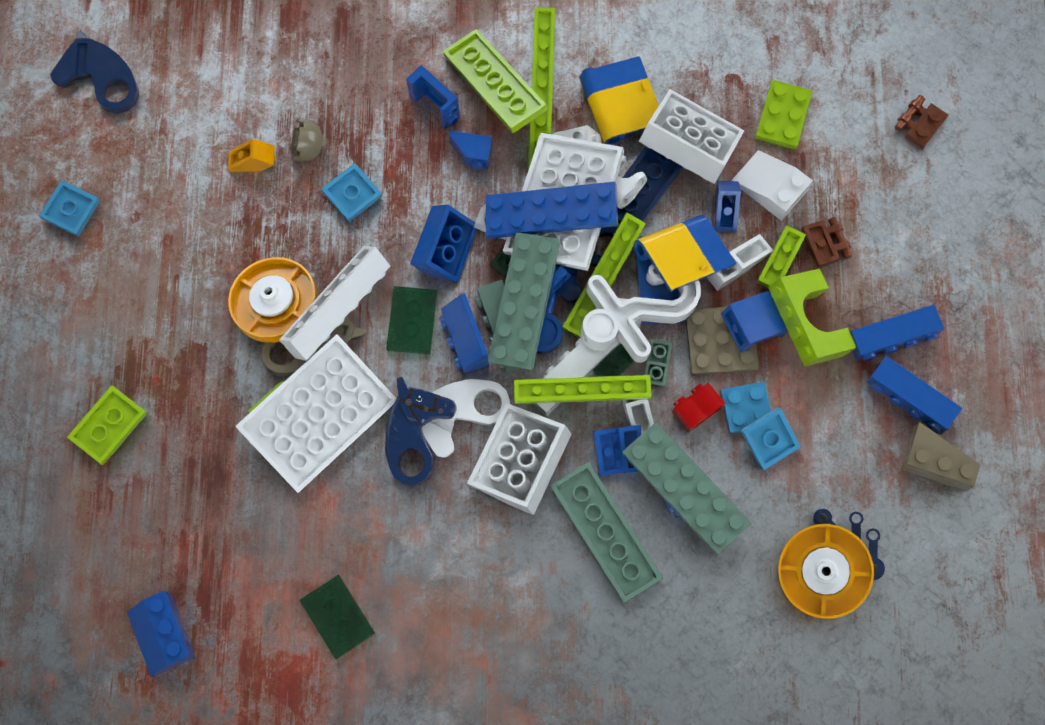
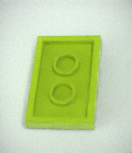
(783, 114)
(107, 425)

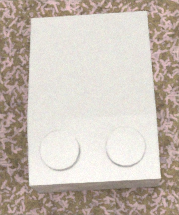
(773, 183)

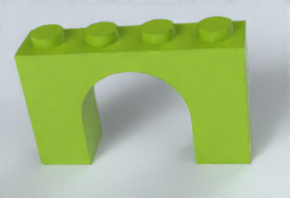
(812, 344)

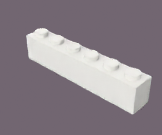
(335, 303)
(576, 364)

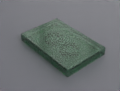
(412, 320)
(337, 617)

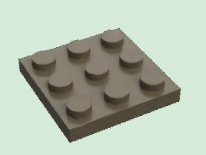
(713, 347)

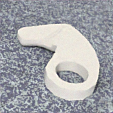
(463, 394)

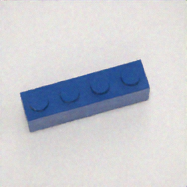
(896, 332)
(914, 395)

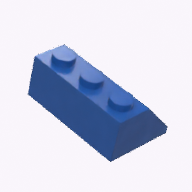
(444, 243)
(464, 335)
(160, 633)

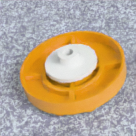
(270, 297)
(829, 594)

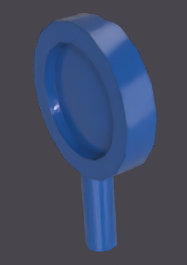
(551, 330)

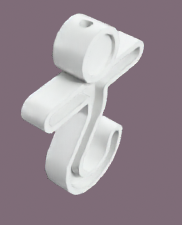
(618, 315)

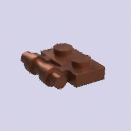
(927, 124)
(821, 244)

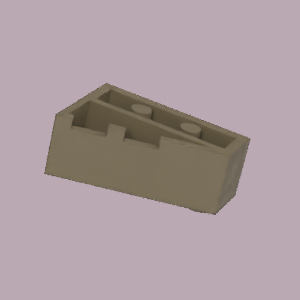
(938, 459)

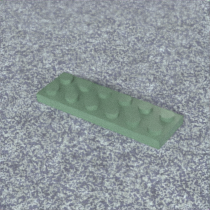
(524, 301)
(686, 488)
(606, 532)

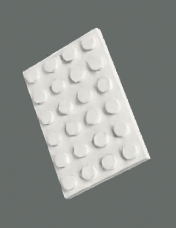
(565, 163)
(316, 413)

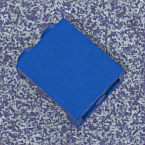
(423, 83)
(754, 320)

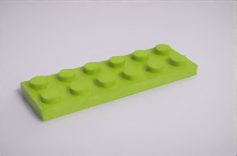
(495, 81)

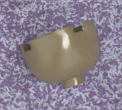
(307, 140)

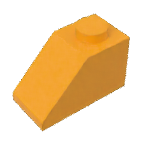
(251, 157)

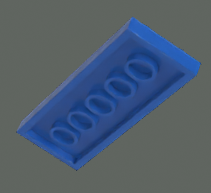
(552, 210)

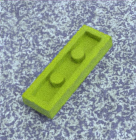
(781, 256)

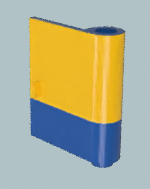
(619, 98)
(685, 252)

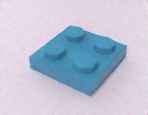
(351, 192)
(69, 208)
(744, 405)
(770, 438)

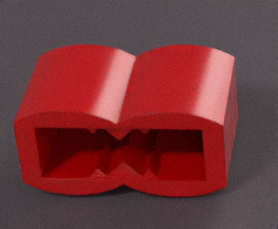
(697, 407)

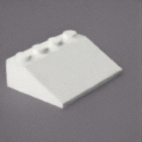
(691, 136)
(520, 458)

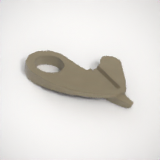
(345, 331)

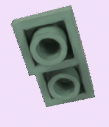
(658, 361)

